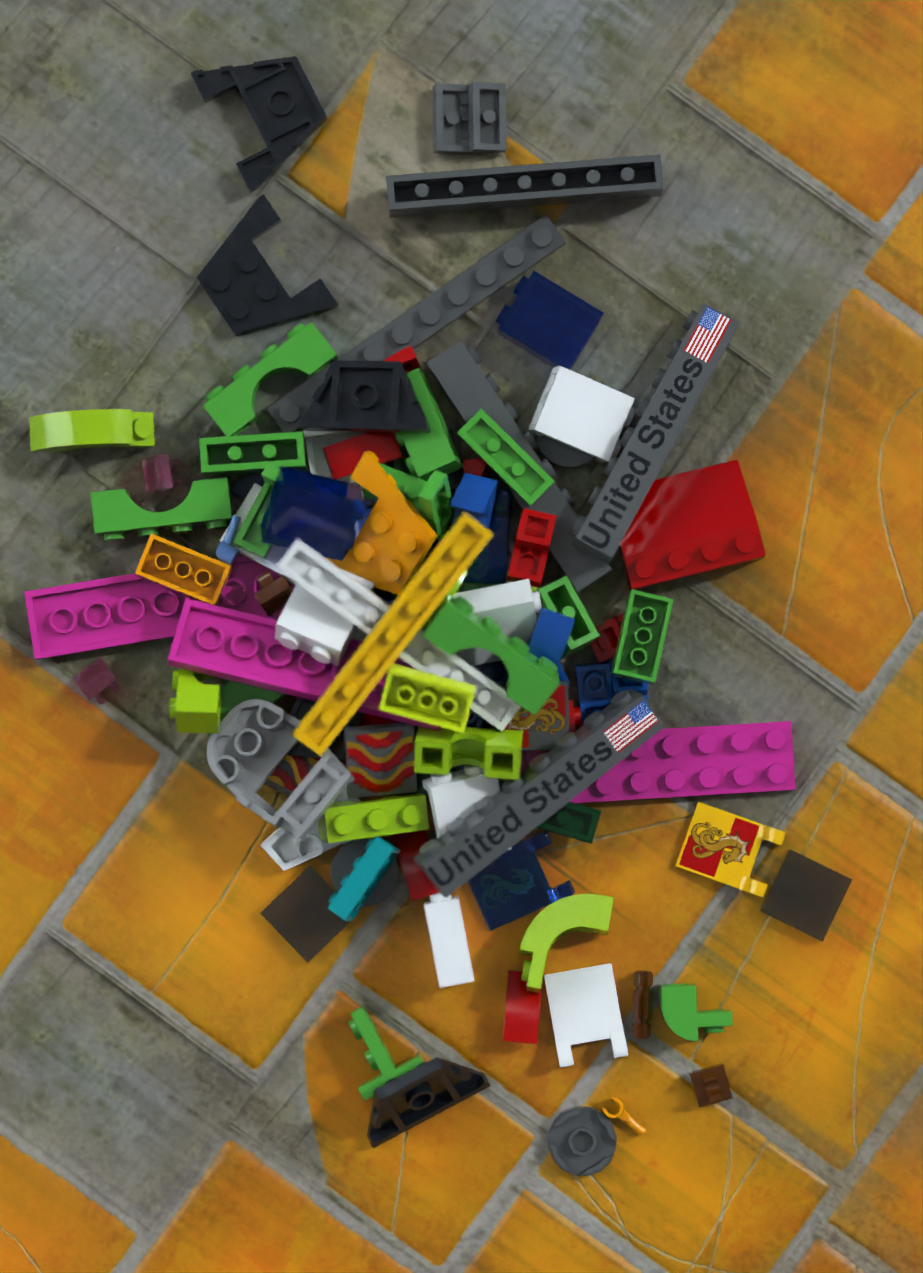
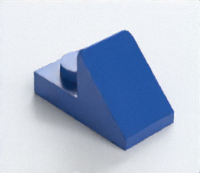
(475, 497)

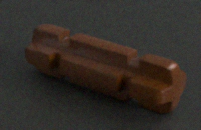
(642, 1004)

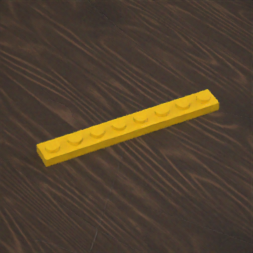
(392, 633)

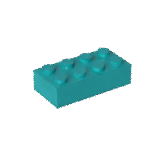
(364, 878)

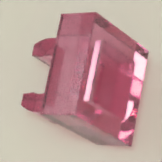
(158, 473)
(95, 679)

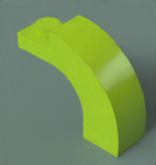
(91, 429)
(568, 915)

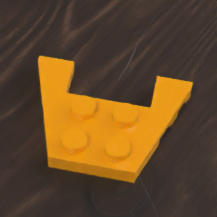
(393, 535)

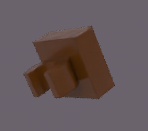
(274, 593)
(711, 1085)

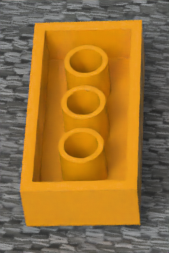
(183, 570)

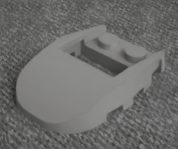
(250, 748)

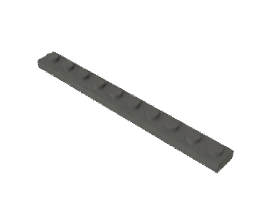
(434, 311)

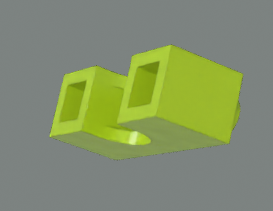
(196, 704)
(490, 749)
(374, 818)

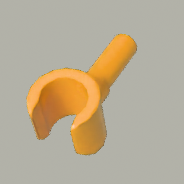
(625, 1117)

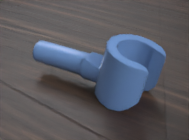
(225, 551)

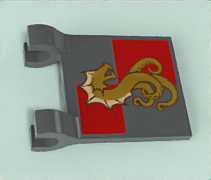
(547, 725)

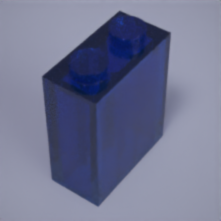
(548, 321)
(314, 510)

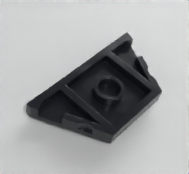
(365, 399)
(420, 1096)

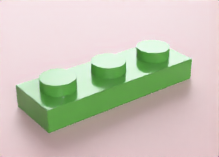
(505, 457)

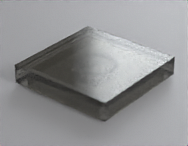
(805, 895)
(303, 914)

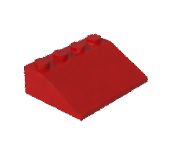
(691, 527)

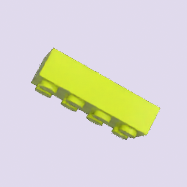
(427, 697)

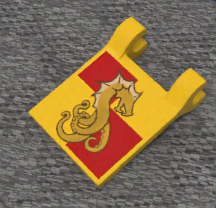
(725, 847)

